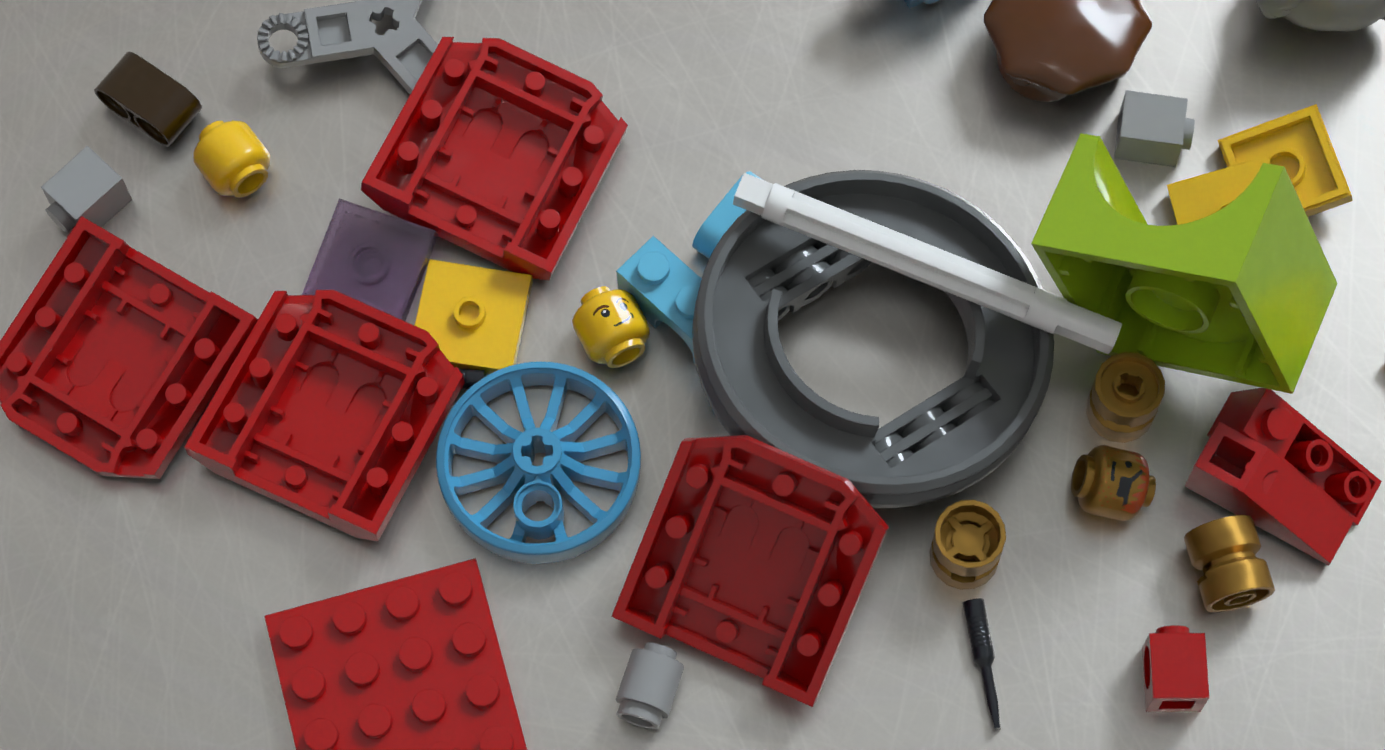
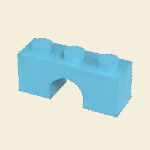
(662, 287)

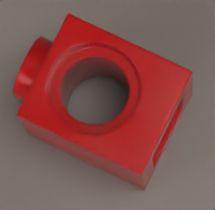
(1175, 670)

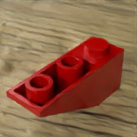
(1302, 445)
(1260, 484)

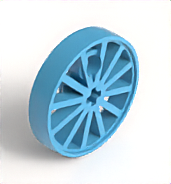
(530, 483)

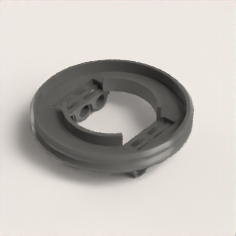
(929, 450)

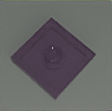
(372, 258)

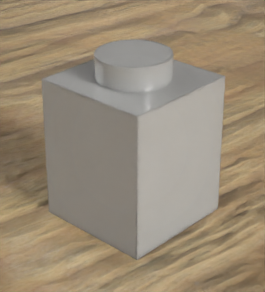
(1153, 128)
(85, 189)

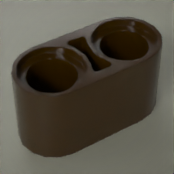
(148, 99)

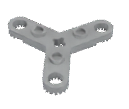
(347, 32)

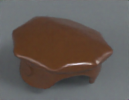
(1065, 44)

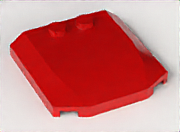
(497, 154)
(133, 352)
(328, 410)
(754, 561)

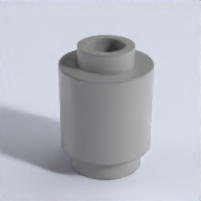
(649, 685)

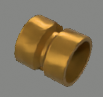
(1125, 397)
(967, 544)
(1231, 570)

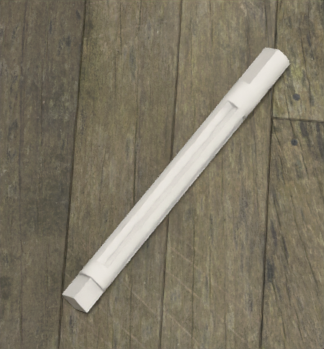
(926, 263)

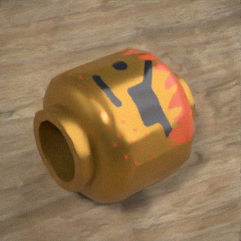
(1112, 483)

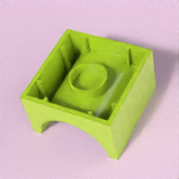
(1200, 297)

